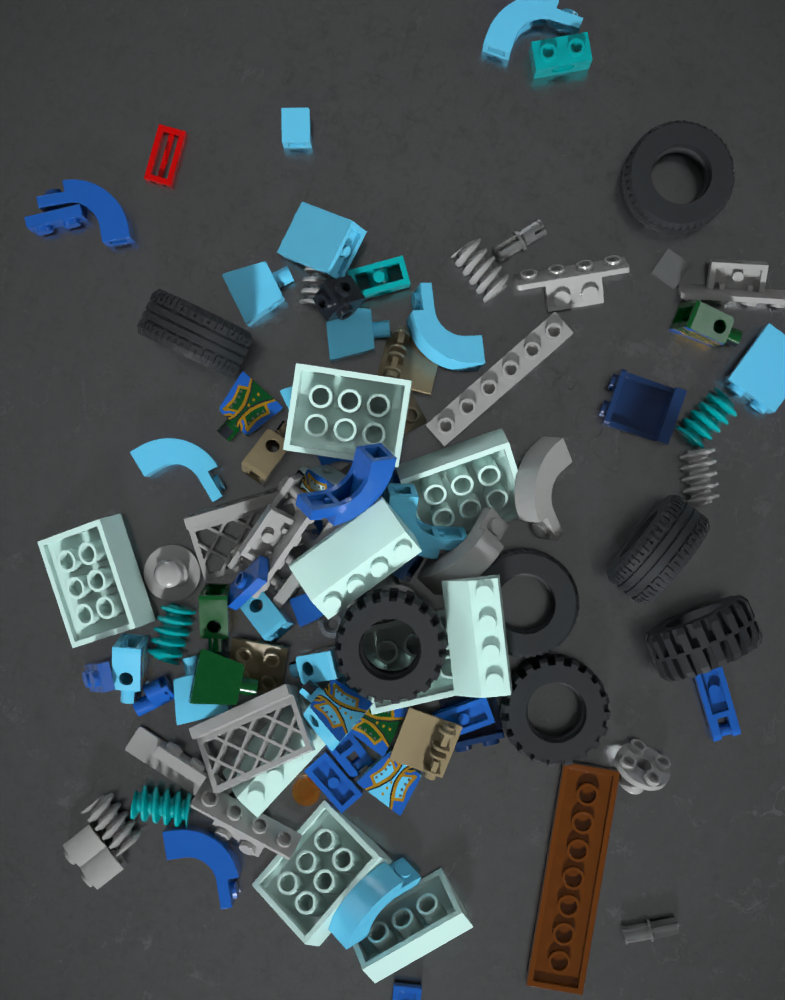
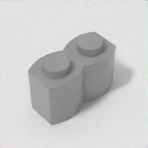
(94, 856)

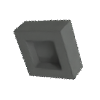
(670, 268)

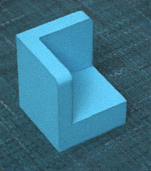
(296, 128)

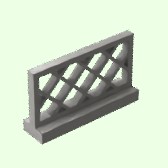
(225, 513)
(243, 715)

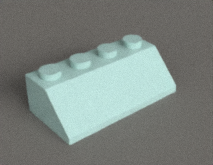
(355, 558)
(477, 636)
(263, 789)
(412, 926)

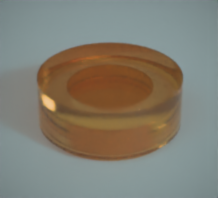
(305, 791)

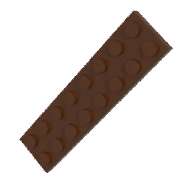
(572, 878)

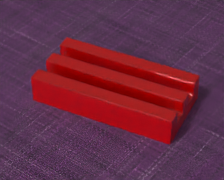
(159, 179)

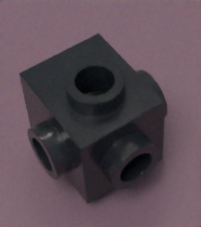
(338, 298)

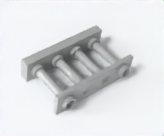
(285, 587)

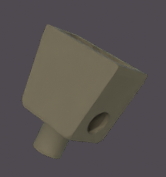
(261, 463)

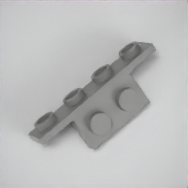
(735, 282)
(572, 284)
(274, 538)
(169, 760)
(241, 827)

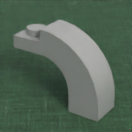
(535, 484)
(470, 556)

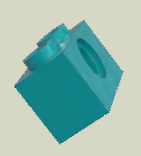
(560, 55)
(381, 277)

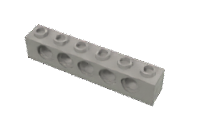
(499, 379)

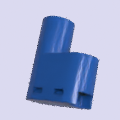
(156, 694)

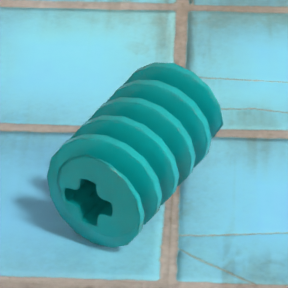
(706, 419)
(171, 631)
(160, 806)

